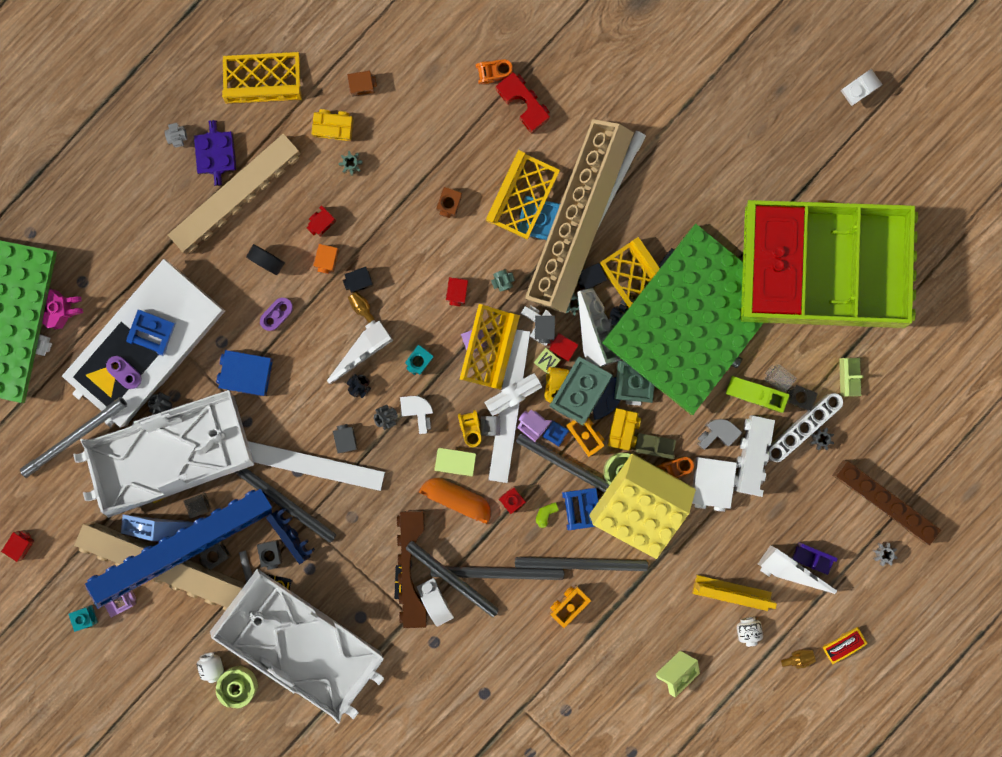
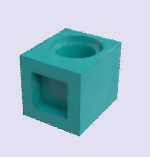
(427, 357)
(83, 618)

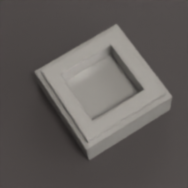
(490, 425)

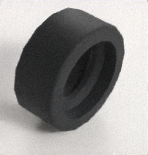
(265, 259)

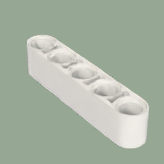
(813, 425)

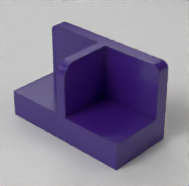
(813, 558)

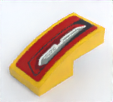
(845, 645)

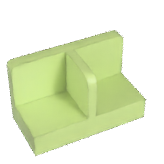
(850, 377)
(455, 461)
(679, 672)

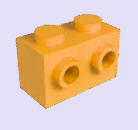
(586, 437)
(570, 606)

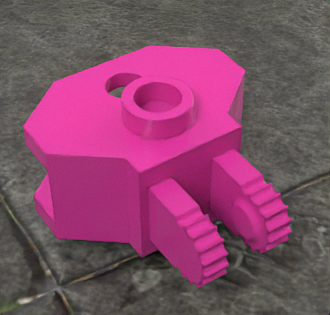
(59, 309)

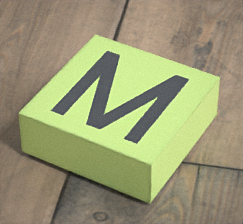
(546, 360)

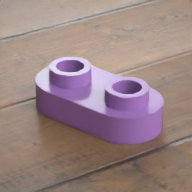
(275, 312)
(123, 371)

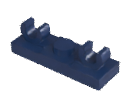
(289, 536)

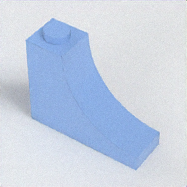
(151, 528)

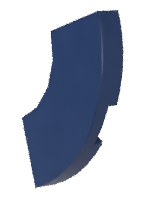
(606, 402)

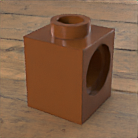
(361, 83)
(449, 194)

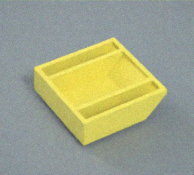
(643, 506)

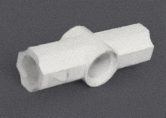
(513, 394)

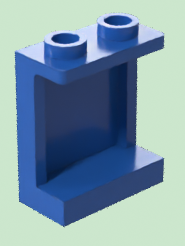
(244, 373)

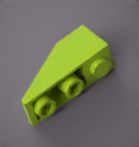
(757, 394)

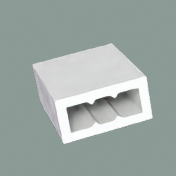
(713, 483)

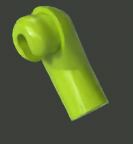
(543, 514)

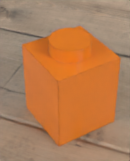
(326, 258)

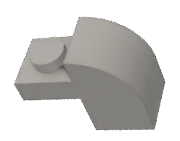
(719, 428)

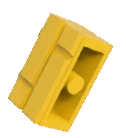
(332, 126)
(623, 429)

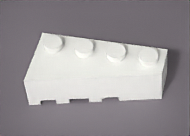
(754, 455)

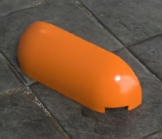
(457, 498)

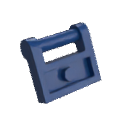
(153, 326)
(587, 501)

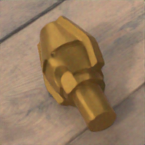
(361, 306)
(800, 659)

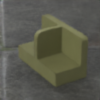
(655, 446)

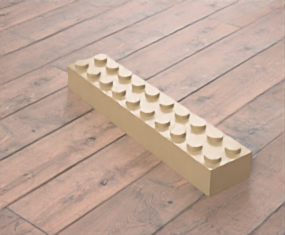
(579, 215)
(188, 576)

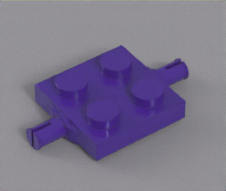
(215, 153)

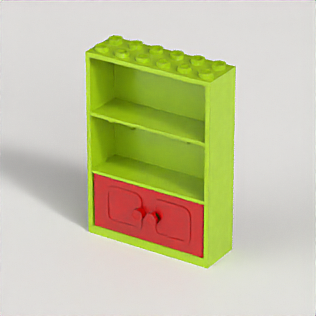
(829, 264)

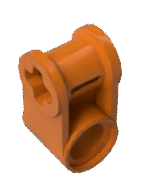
(492, 71)
(673, 468)

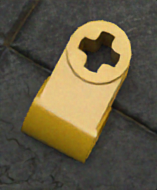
(554, 381)
(470, 427)

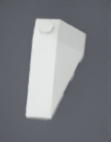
(594, 329)
(369, 342)
(784, 567)

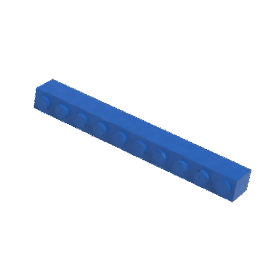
(178, 548)

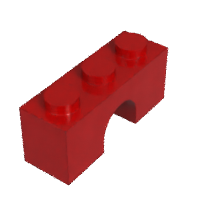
(514, 88)

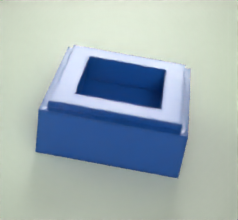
(555, 433)

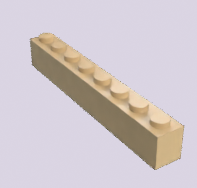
(234, 194)

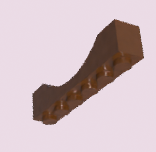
(886, 502)
(414, 611)

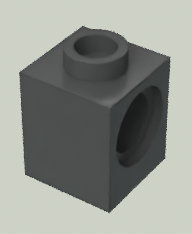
(544, 328)
(345, 439)
(272, 546)

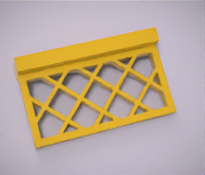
(265, 93)
(506, 192)
(644, 261)
(500, 350)
(733, 593)

